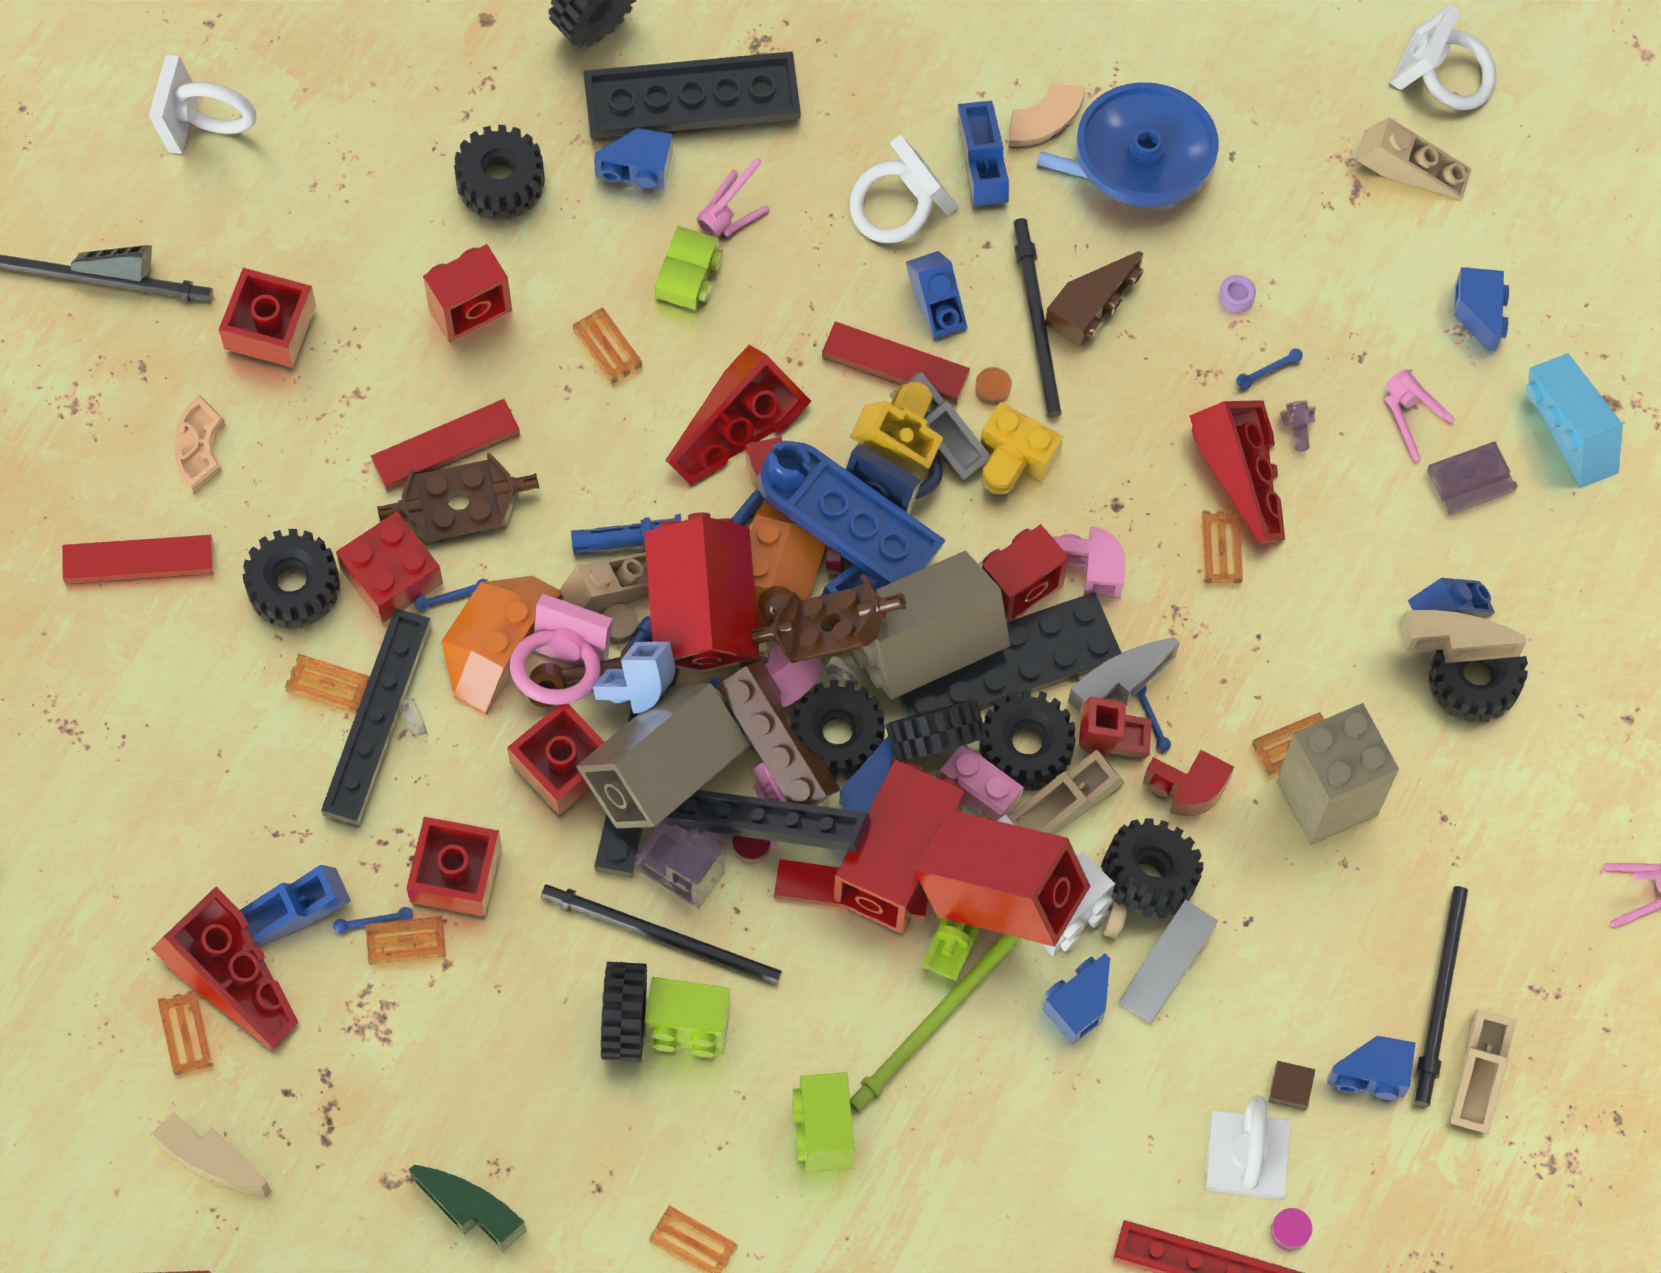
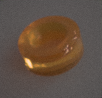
(993, 386)

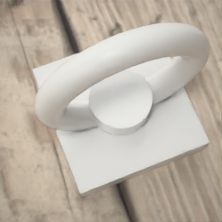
(1428, 50)
(177, 106)
(919, 180)
(1248, 1152)

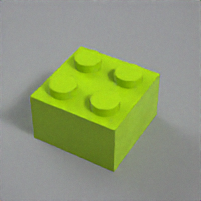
(687, 1016)
(826, 1122)

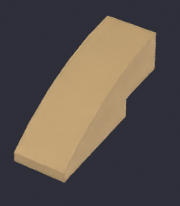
(1460, 636)
(1069, 795)
(1482, 1071)
(208, 1157)

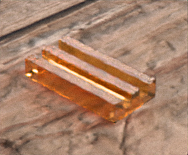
(621, 367)
(1222, 518)
(328, 669)
(1278, 735)
(405, 926)
(177, 1002)
(663, 1226)

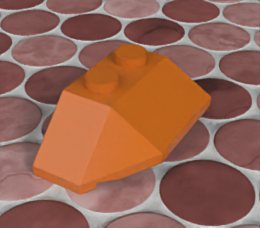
(782, 556)
(487, 633)

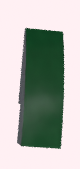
(469, 1205)

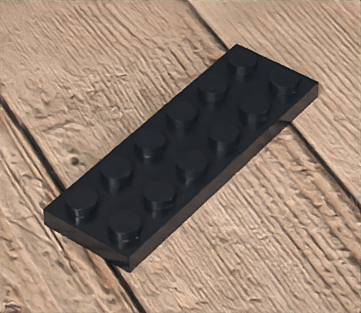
(692, 94)
(1043, 652)

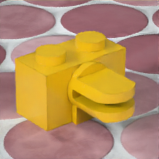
(899, 428)
(1016, 448)

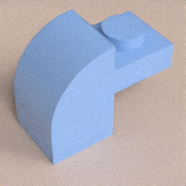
(644, 677)

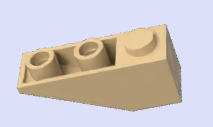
(1410, 159)
(607, 583)

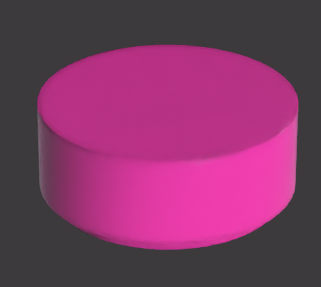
(1291, 1229)

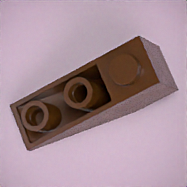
(1087, 299)

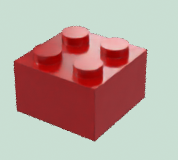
(467, 292)
(267, 317)
(389, 567)
(1027, 570)
(550, 753)
(454, 866)

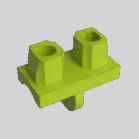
(950, 948)

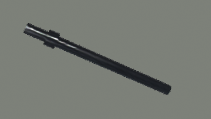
(1026, 256)
(1429, 1065)

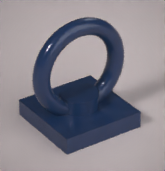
(891, 480)

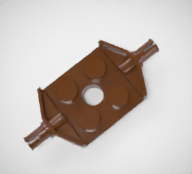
(483, 483)
(804, 624)

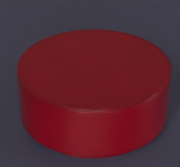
(834, 562)
(750, 849)

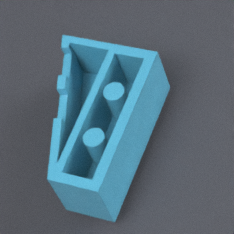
(1577, 419)

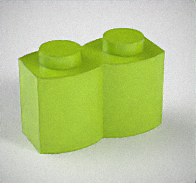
(687, 268)

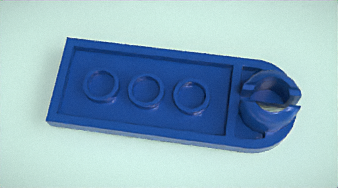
(846, 513)

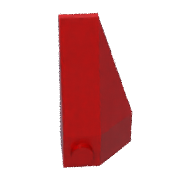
(742, 408)
(1236, 447)
(224, 965)

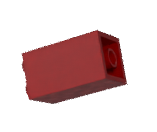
(702, 591)
(903, 821)
(1002, 877)

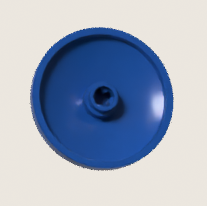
(1147, 144)

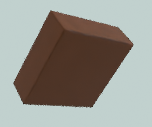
(1292, 1085)

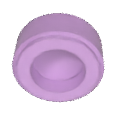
(1237, 294)

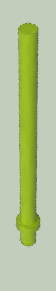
(873, 1085)

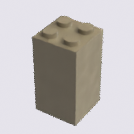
(948, 622)
(663, 756)
(1337, 773)

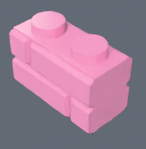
(985, 786)

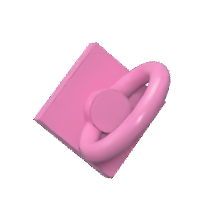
(566, 635)

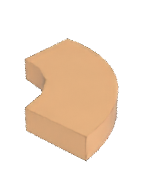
(1047, 117)
(195, 444)

